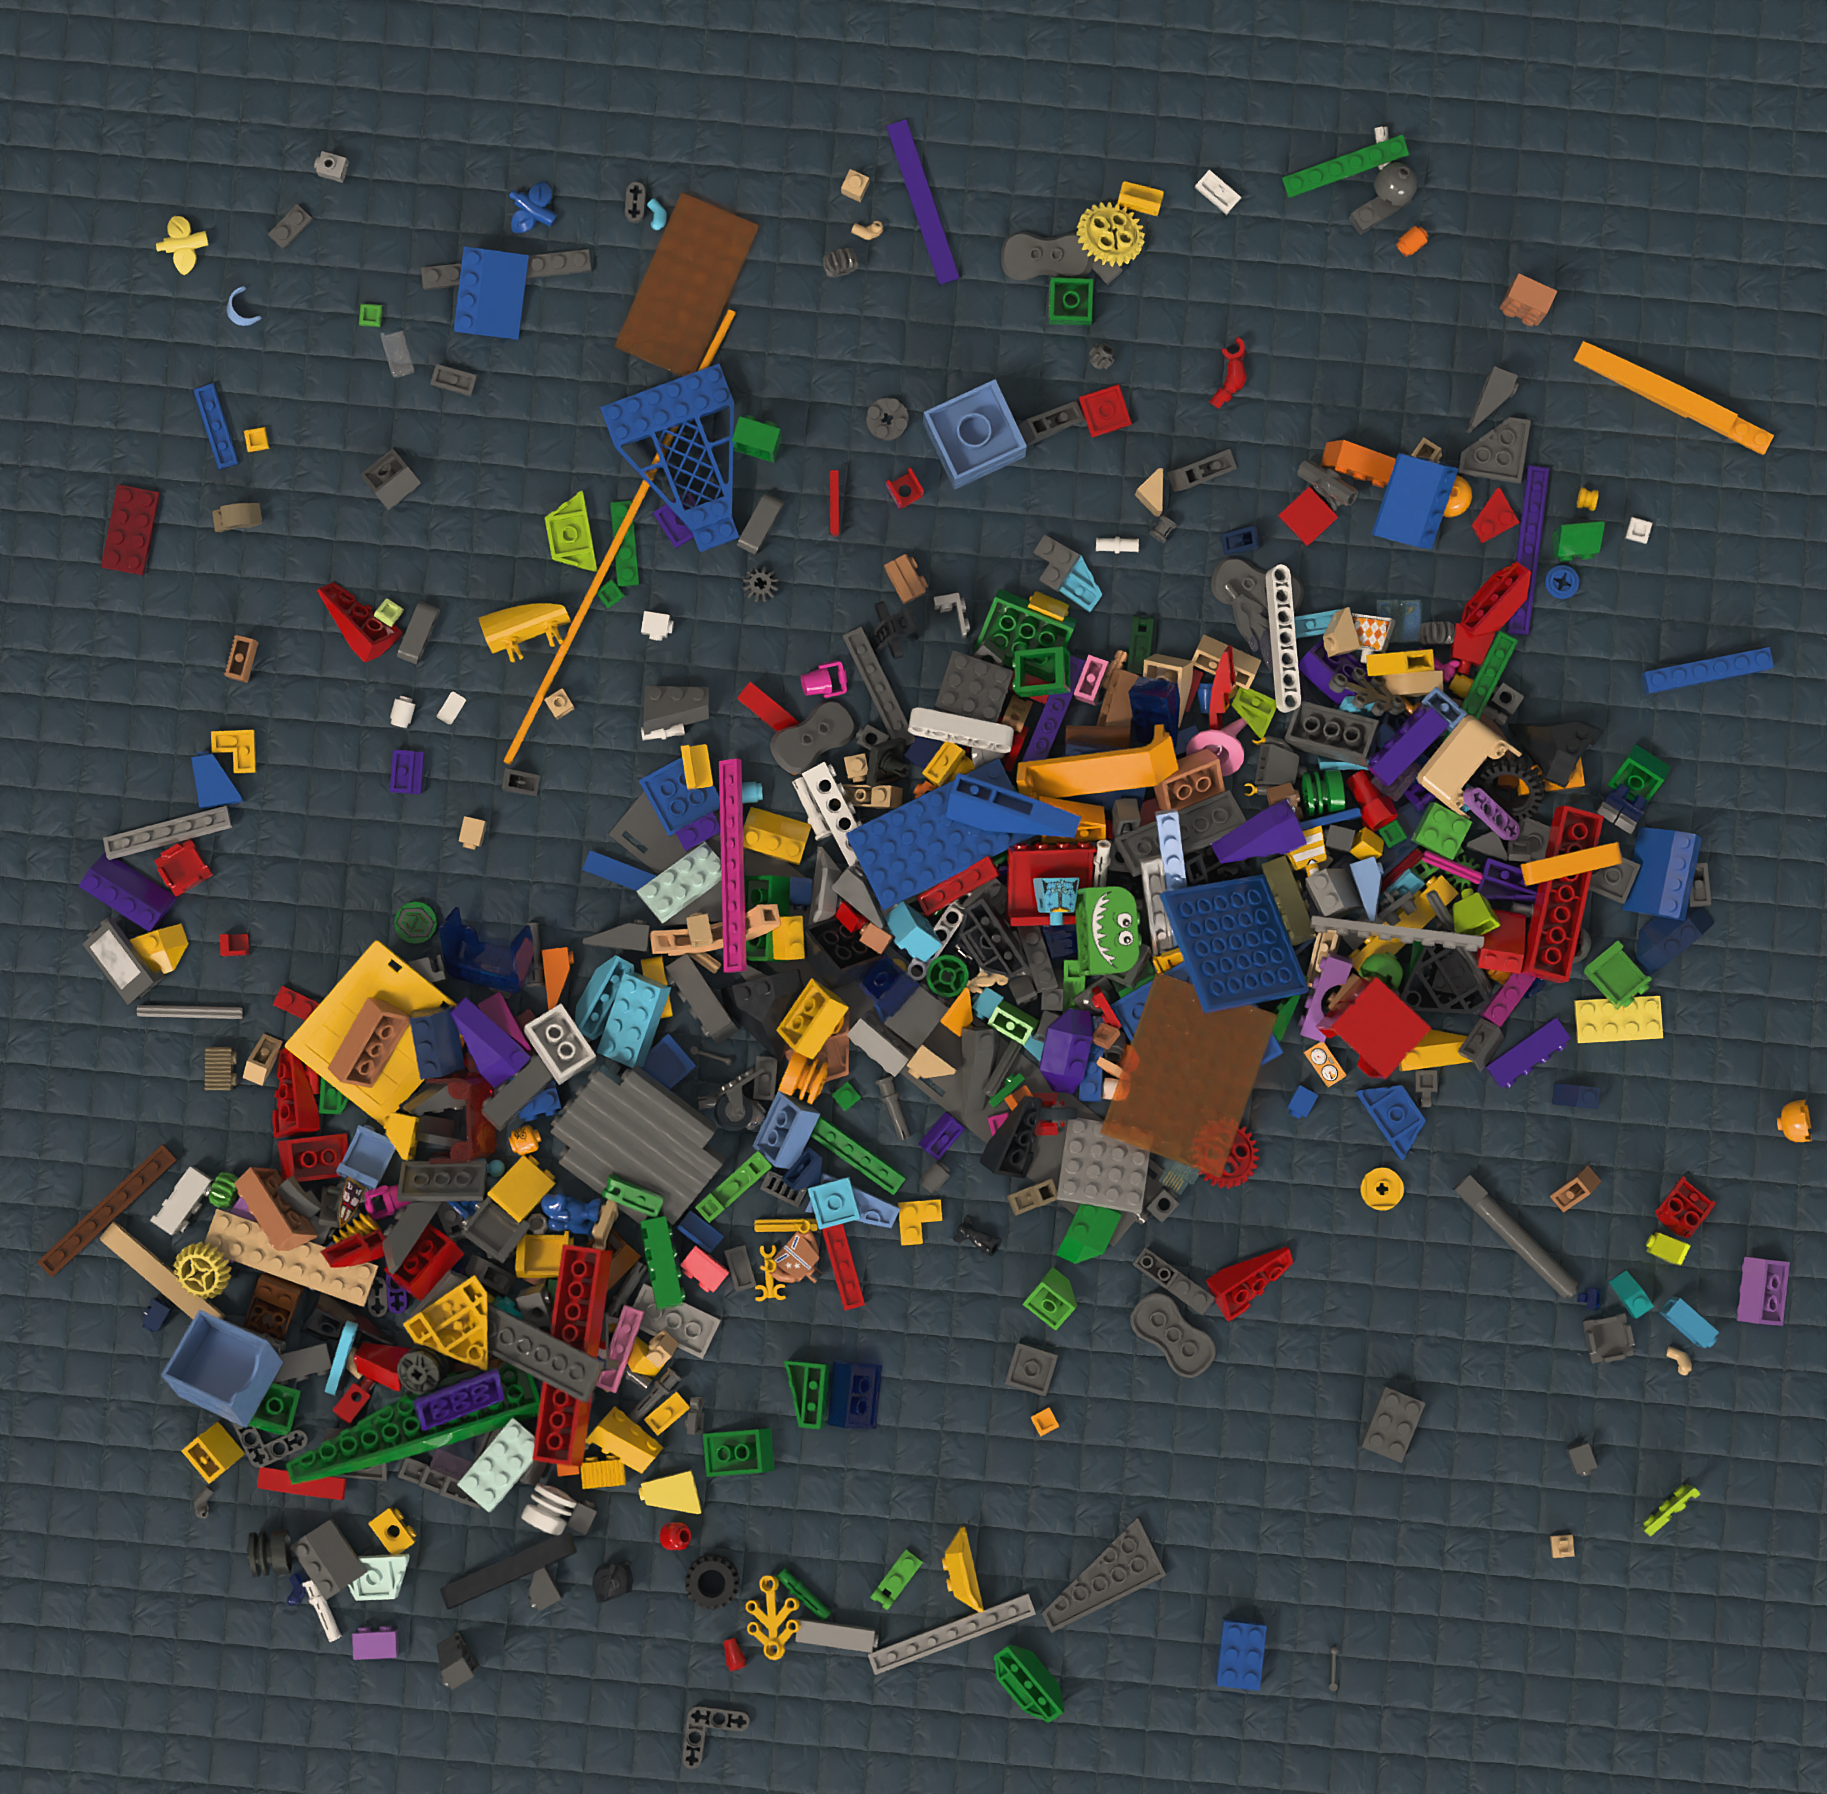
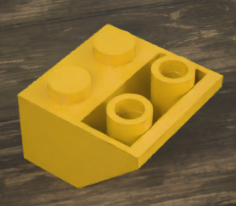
(213, 1452)

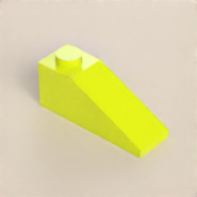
(1667, 1248)

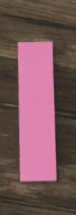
(621, 1346)

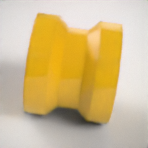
(1587, 499)

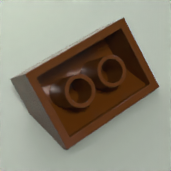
(1103, 735)
(623, 1255)

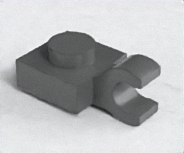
(1426, 1083)

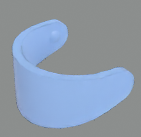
(234, 316)

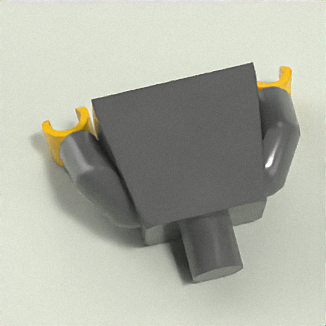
(1275, 765)

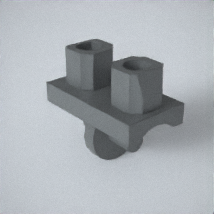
(1389, 914)

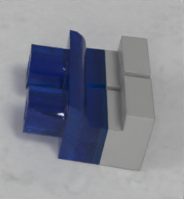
(1630, 812)

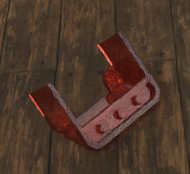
(480, 1131)

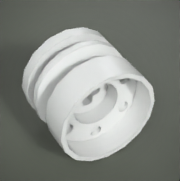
(549, 1508)

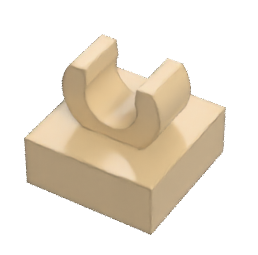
(1562, 1545)

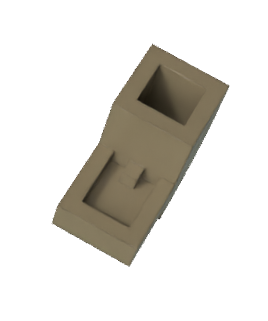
(237, 516)
(1033, 1196)

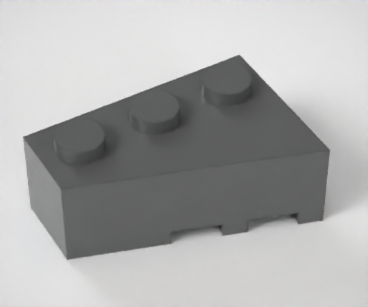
(456, 1661)

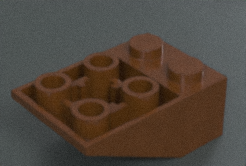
(273, 1305)

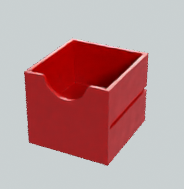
(1375, 1026)

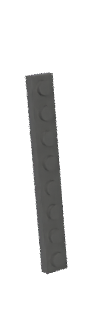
(538, 266)

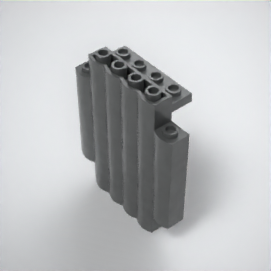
(641, 1135)

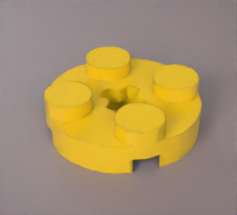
(1389, 1179)

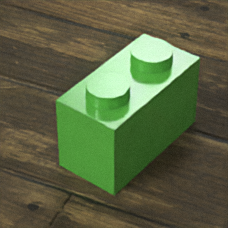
(1013, 1022)

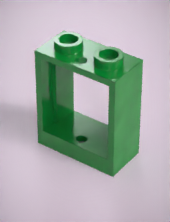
(1062, 672)

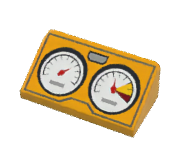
(1325, 1064)

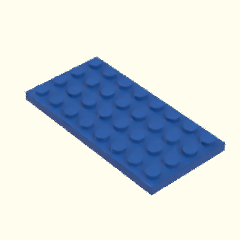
(921, 847)

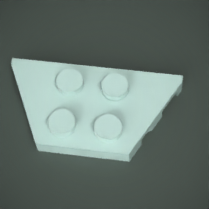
(382, 1577)

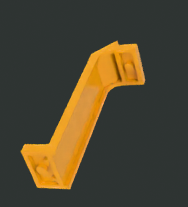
(1100, 771)

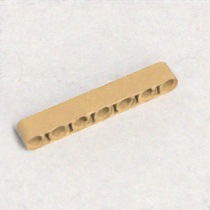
(155, 1271)

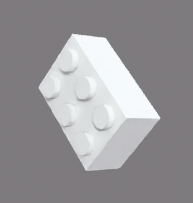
(560, 1044)

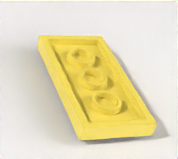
(1602, 1022)

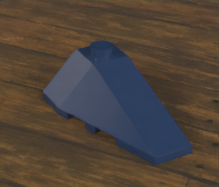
(1388, 727)

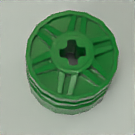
(1323, 792)

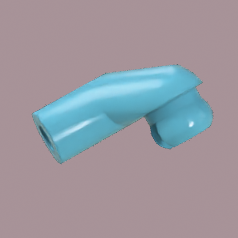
(660, 214)

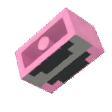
(1092, 680)

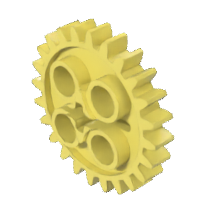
(1110, 234)

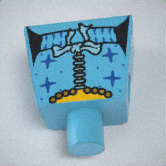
(1056, 896)

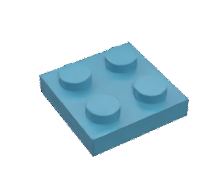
(834, 1203)

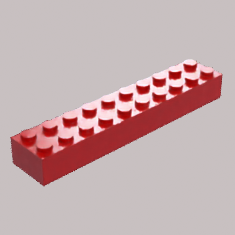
(578, 1322)

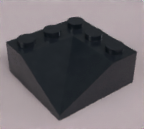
(838, 953)

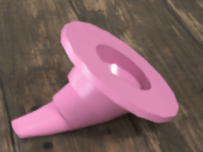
(1222, 744)

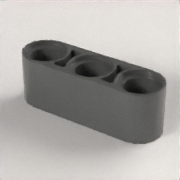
(760, 523)
(418, 632)

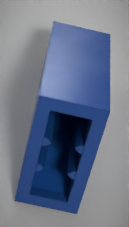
(213, 782)

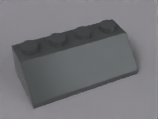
(1333, 733)

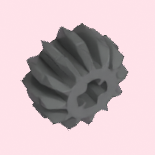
(840, 262)
(765, 579)
(1436, 633)

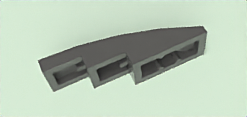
(419, 1473)

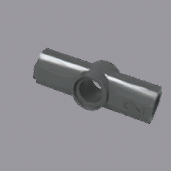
(1327, 482)

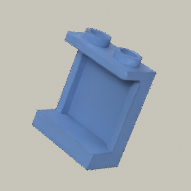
(367, 1157)

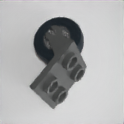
(734, 1109)

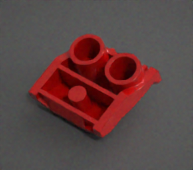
(1684, 1209)

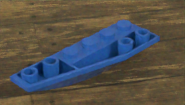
(1006, 811)

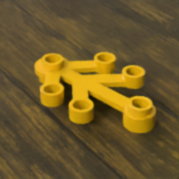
(773, 1619)

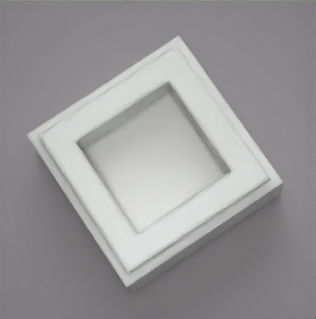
(1638, 530)

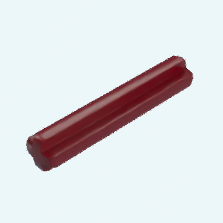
(1410, 861)

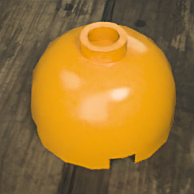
(1459, 498)
(1795, 1121)

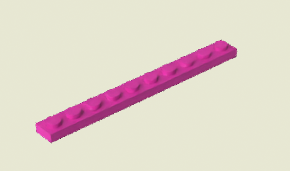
(732, 865)

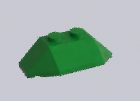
(1088, 1233)
(1029, 1682)

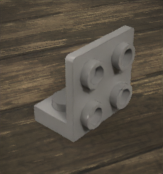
(946, 603)

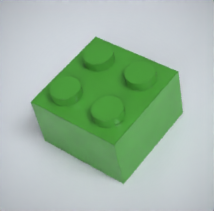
(1441, 831)

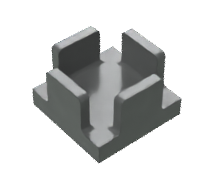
(428, 970)
(1608, 1338)

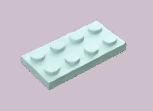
(682, 882)
(500, 1466)

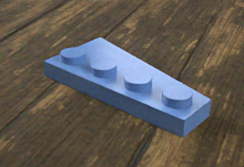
(871, 1208)

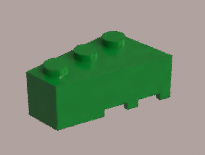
(809, 1391)

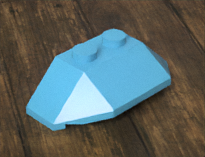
(599, 996)

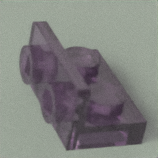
(1401, 784)

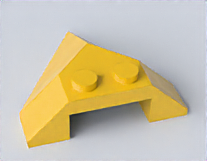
(455, 1324)

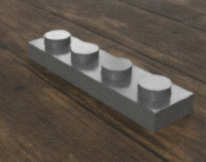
(1037, 958)

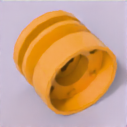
(804, 1077)

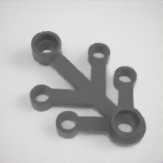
(1392, 703)

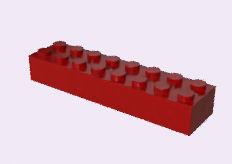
(1561, 900)

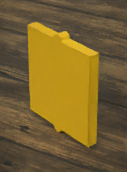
(1048, 606)

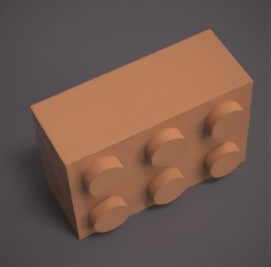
(1527, 300)
(1194, 782)

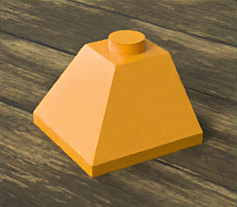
(959, 1014)

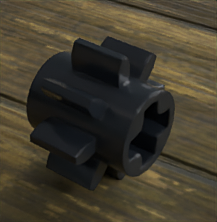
(1128, 882)
(962, 952)

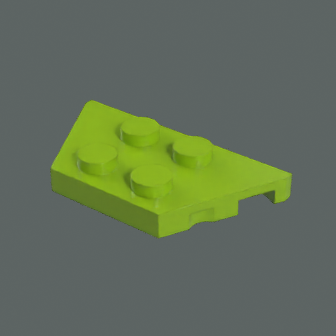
(571, 534)

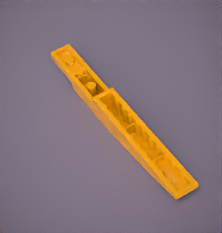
(1673, 397)

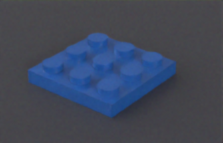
(673, 801)

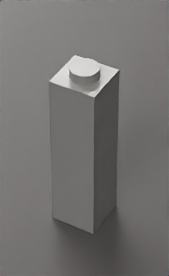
(836, 1635)

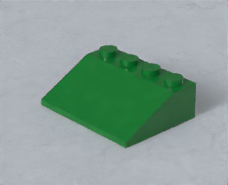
(1020, 628)

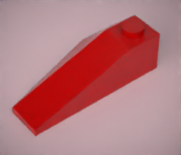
(296, 1105)

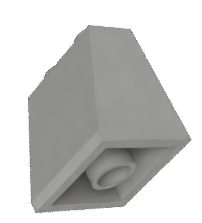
(1333, 893)

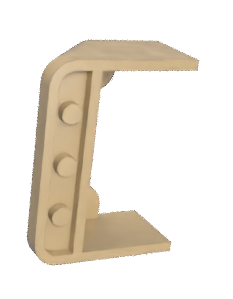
(1459, 759)

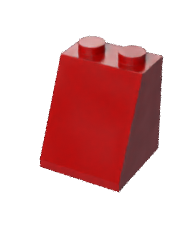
(1504, 945)

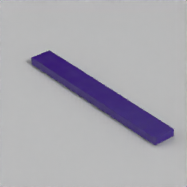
(922, 202)
(1529, 541)

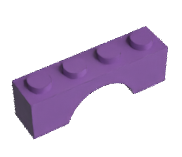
(1333, 972)

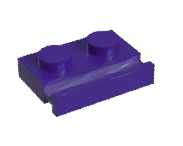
(407, 772)

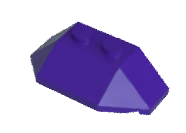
(1066, 1050)

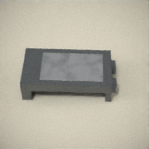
(121, 961)

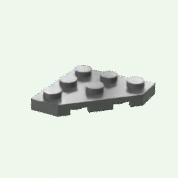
(1498, 453)

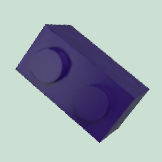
(699, 832)

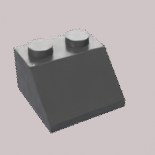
(390, 479)

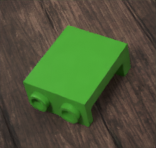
(1617, 976)

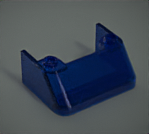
(483, 962)

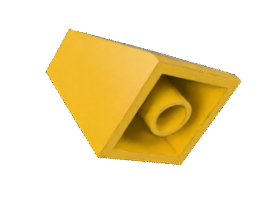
(522, 1188)

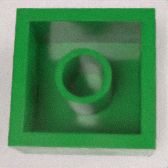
(1070, 301)

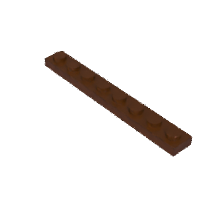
(107, 1210)

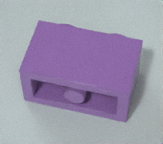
(375, 1643)

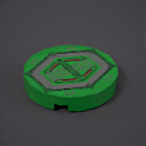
(415, 922)

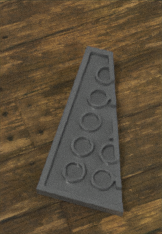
(1116, 1572)

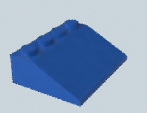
(491, 293)
(1415, 500)
(1665, 873)

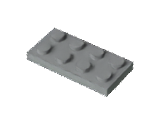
(685, 1323)

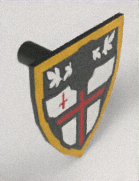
(347, 1199)

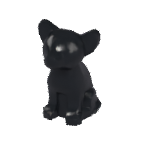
(987, 1243)

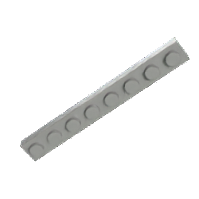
(1405, 934)
(951, 1634)

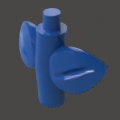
(532, 208)

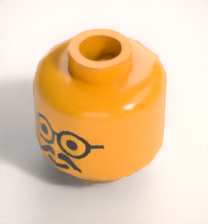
(524, 1140)

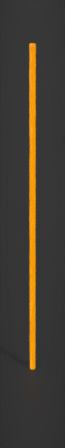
(606, 564)

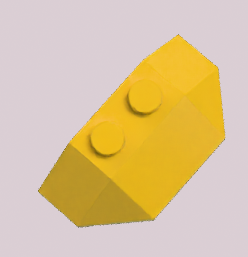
(162, 948)
(962, 1571)

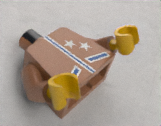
(796, 1257)

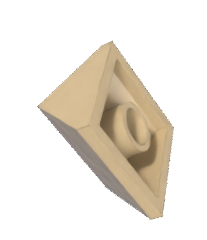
(1151, 492)

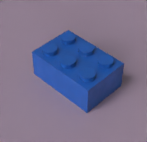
(1240, 1654)

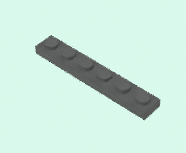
(877, 685)

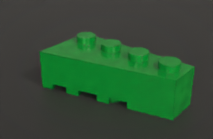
(661, 1263)

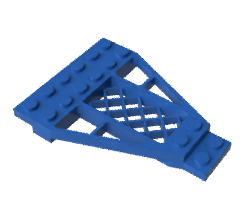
(669, 407)

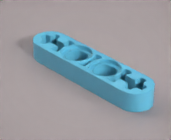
(341, 1357)

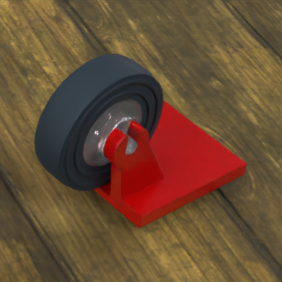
(1052, 1114)

